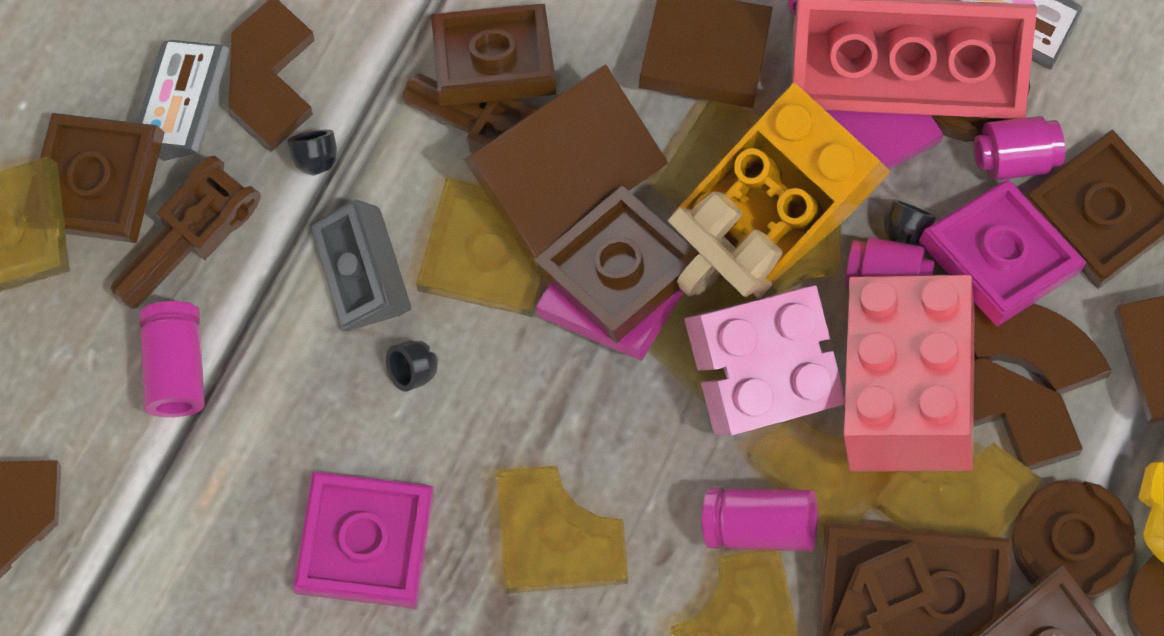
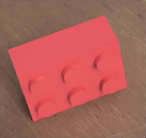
(910, 373)

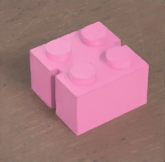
(767, 359)

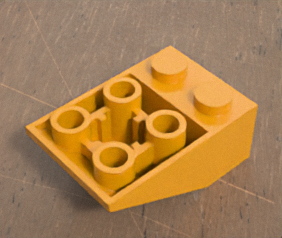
(793, 177)

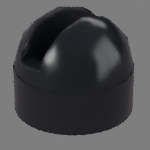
(313, 151)
(908, 219)
(411, 364)

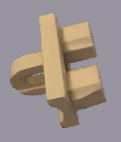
(705, 231)

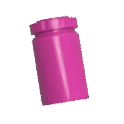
(171, 359)
(760, 519)

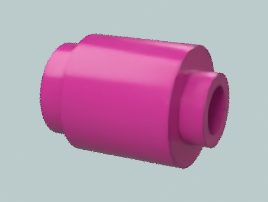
(1019, 147)
(887, 258)

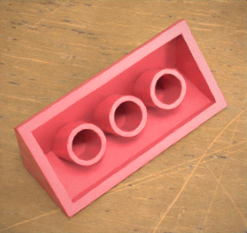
(915, 56)

